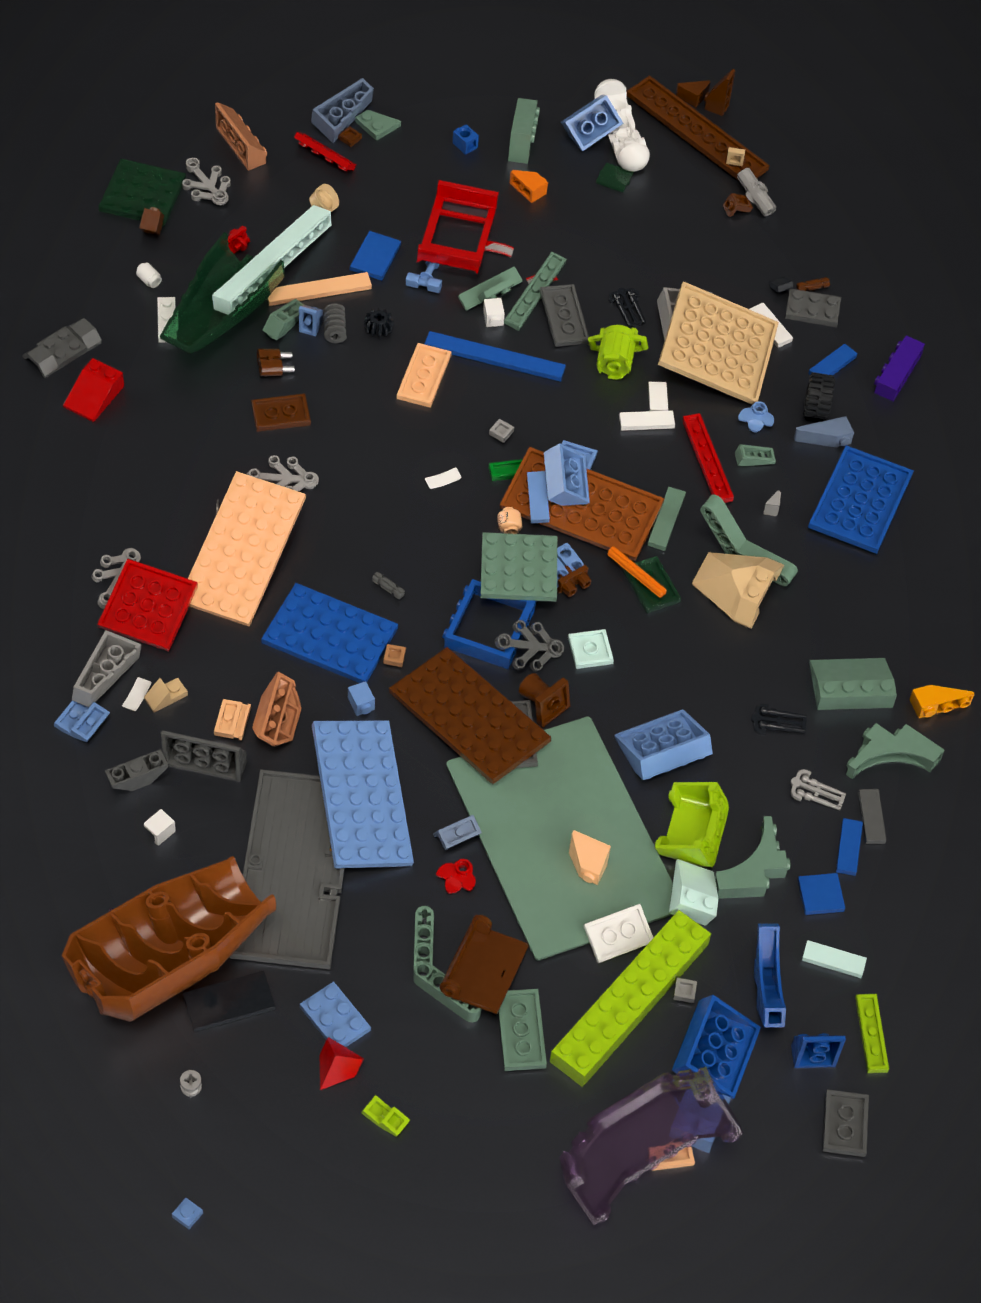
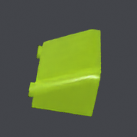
(695, 823)

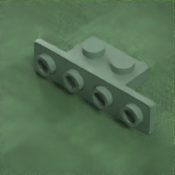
(489, 289)

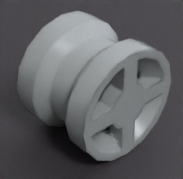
(192, 1088)

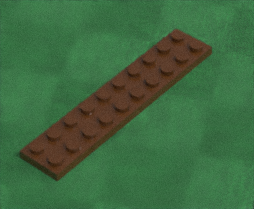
(692, 126)

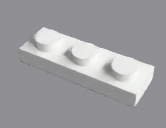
(166, 306)

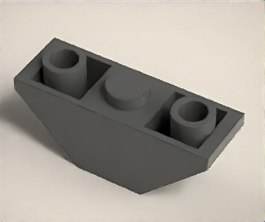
(137, 772)

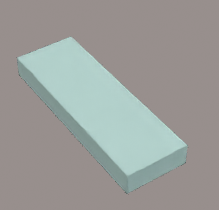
(834, 959)

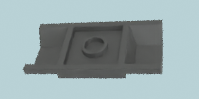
(64, 347)

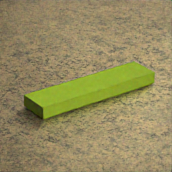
(872, 1033)

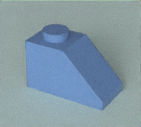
(310, 319)

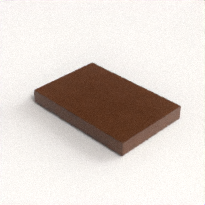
(280, 412)

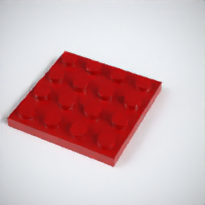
(147, 605)

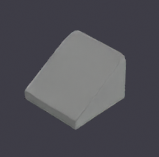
(772, 505)

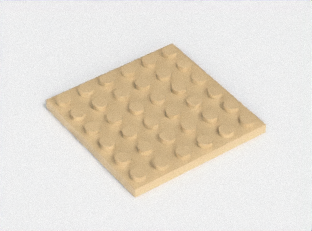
(718, 343)

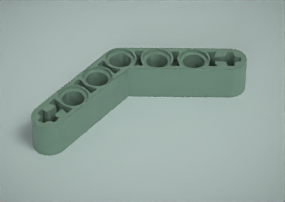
(733, 540)
(434, 976)

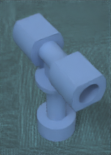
(425, 279)

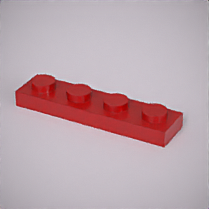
(330, 155)

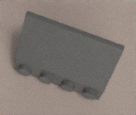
(203, 756)

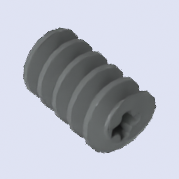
(334, 323)

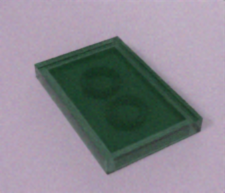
(648, 599)

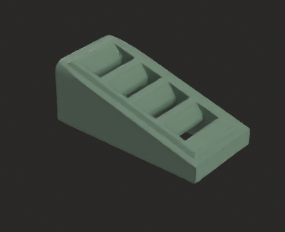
(744, 457)

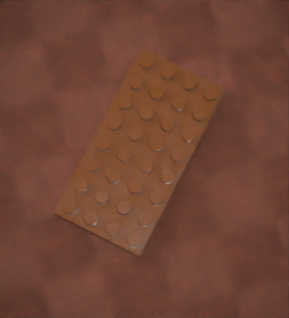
(614, 517)

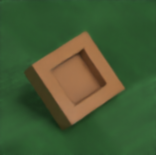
(394, 655)

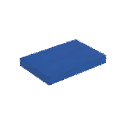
(375, 255)

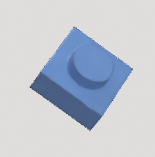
(187, 1213)

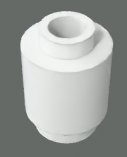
(148, 275)

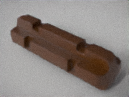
(813, 284)

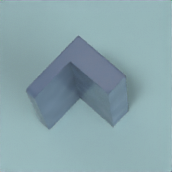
(458, 832)

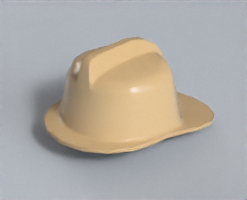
(324, 197)

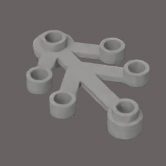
(217, 196)
(285, 477)
(113, 572)

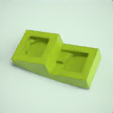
(385, 1117)

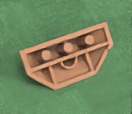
(278, 711)

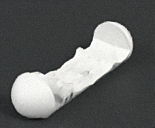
(625, 140)

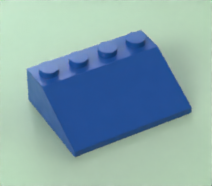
(720, 1041)

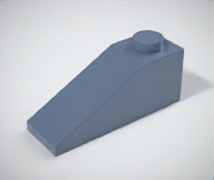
(826, 433)

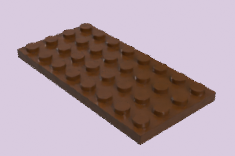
(470, 715)

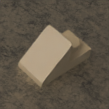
(165, 694)

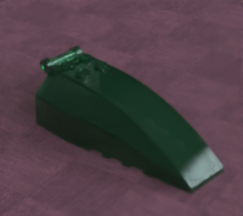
(195, 319)

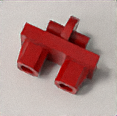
(238, 239)

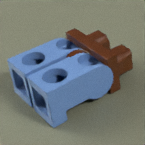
(570, 571)

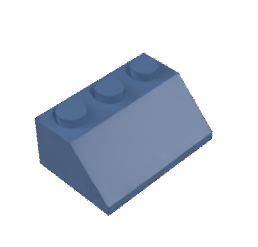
(592, 122)
(566, 476)

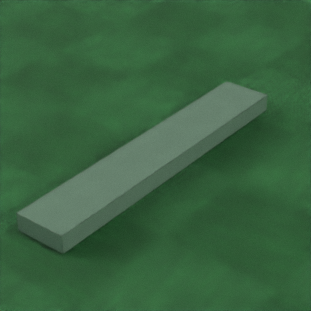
(531, 295)

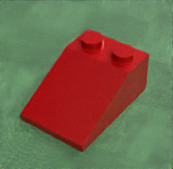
(94, 390)

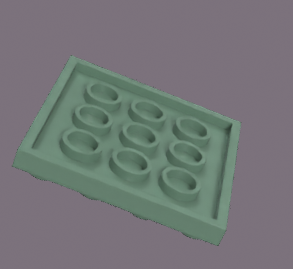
(519, 567)

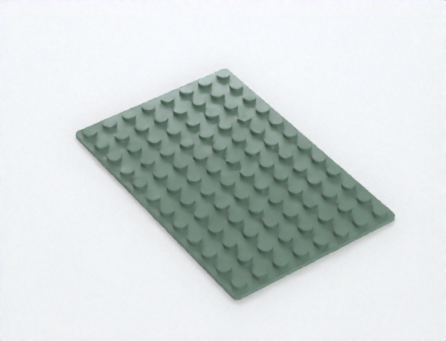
(529, 832)

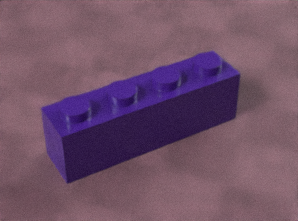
(899, 368)

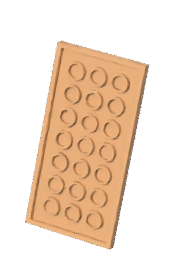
(244, 547)

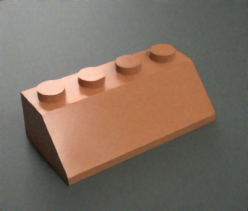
(239, 137)

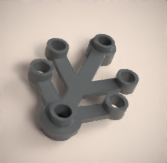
(531, 644)

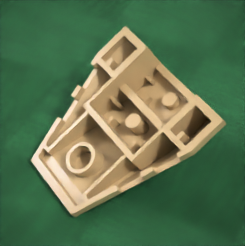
(737, 583)

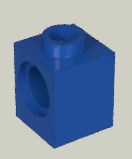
(465, 139)

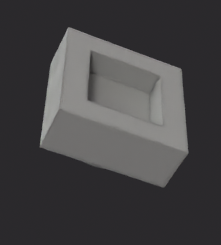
(501, 430)
(685, 990)

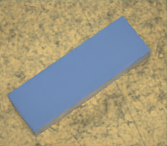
(538, 497)

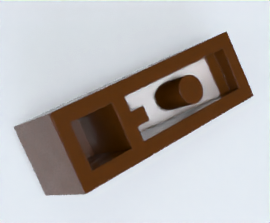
(719, 97)

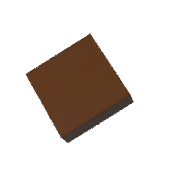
(350, 136)

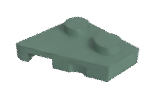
(377, 124)

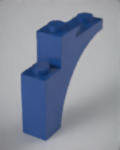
(767, 977)

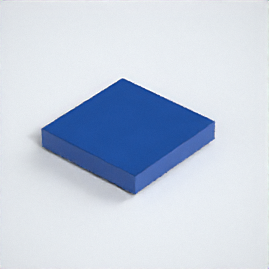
(821, 894)

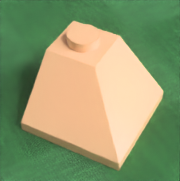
(588, 857)

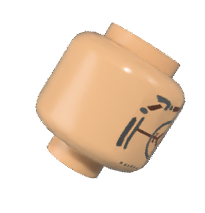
(509, 521)

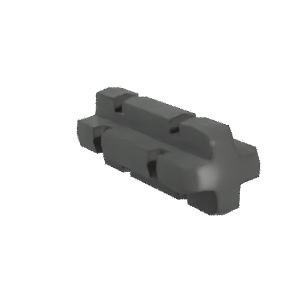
(388, 585)

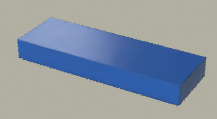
(835, 361)
(849, 847)

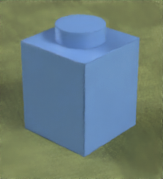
(361, 698)

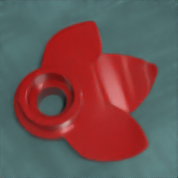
(455, 878)

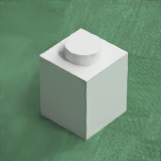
(493, 312)

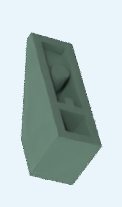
(282, 319)

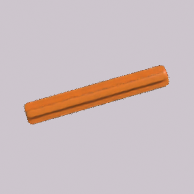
(637, 572)

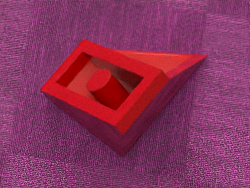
(337, 1064)

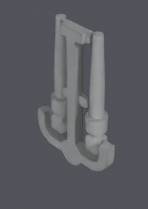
(796, 783)

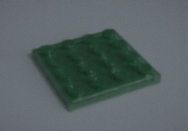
(141, 187)

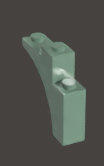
(903, 746)
(753, 875)

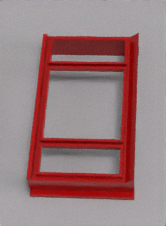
(466, 196)

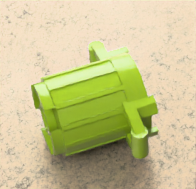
(617, 349)

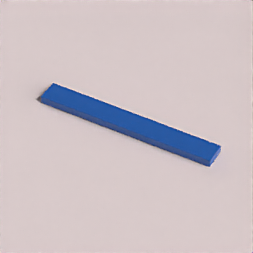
(497, 356)

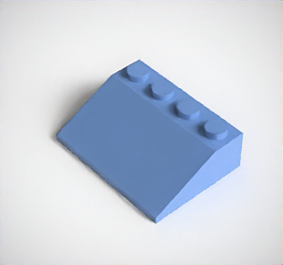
(664, 744)

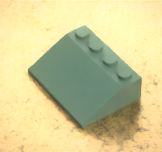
(852, 684)

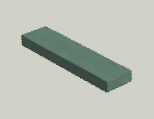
(666, 518)

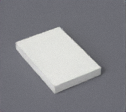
(618, 933)

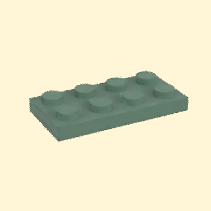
(522, 1031)

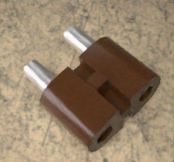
(270, 362)

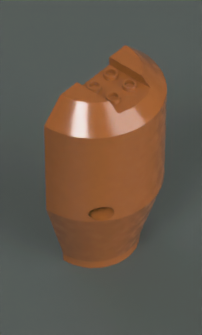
(164, 939)

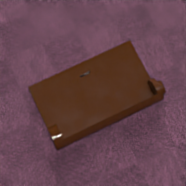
(479, 964)

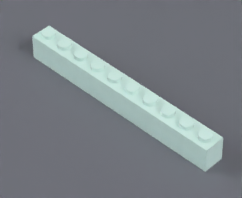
(284, 247)

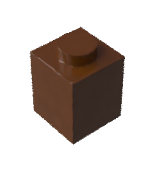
(152, 221)

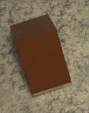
(693, 92)

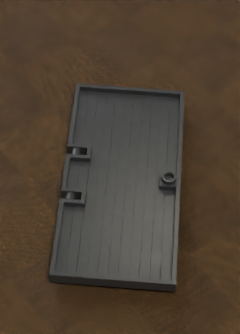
(293, 862)

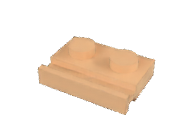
(232, 719)

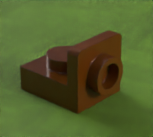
(737, 202)

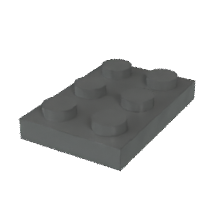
(813, 307)
(845, 1123)

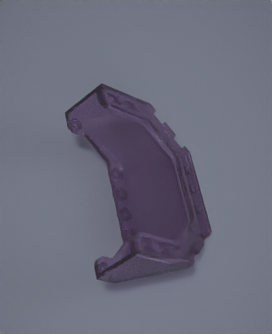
(642, 1133)

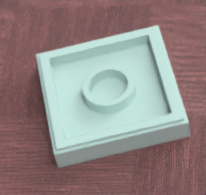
(590, 649)

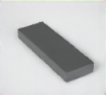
(872, 816)

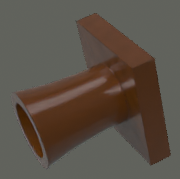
(548, 700)

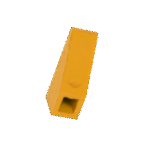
(938, 699)

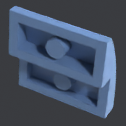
(81, 720)

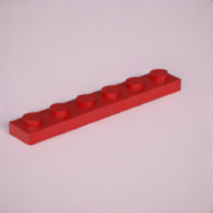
(707, 457)

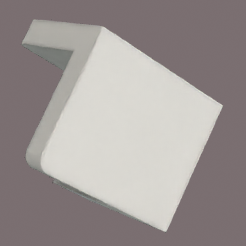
(160, 826)

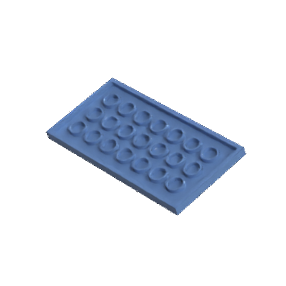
(362, 794)

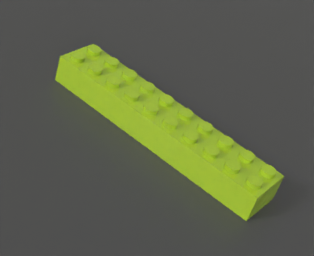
(630, 998)

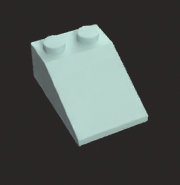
(694, 892)

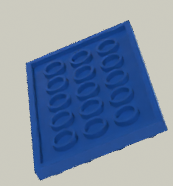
(861, 499)
(329, 633)

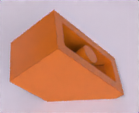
(529, 184)

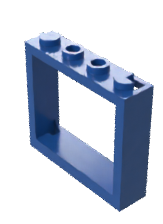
(479, 650)

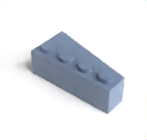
(340, 110)

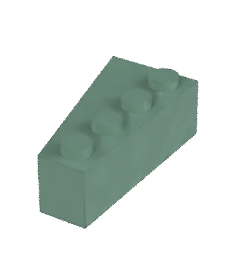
(523, 130)

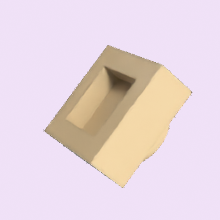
(735, 156)

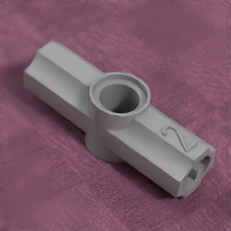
(756, 192)

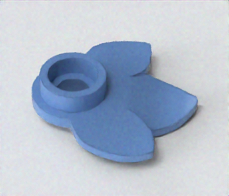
(756, 416)

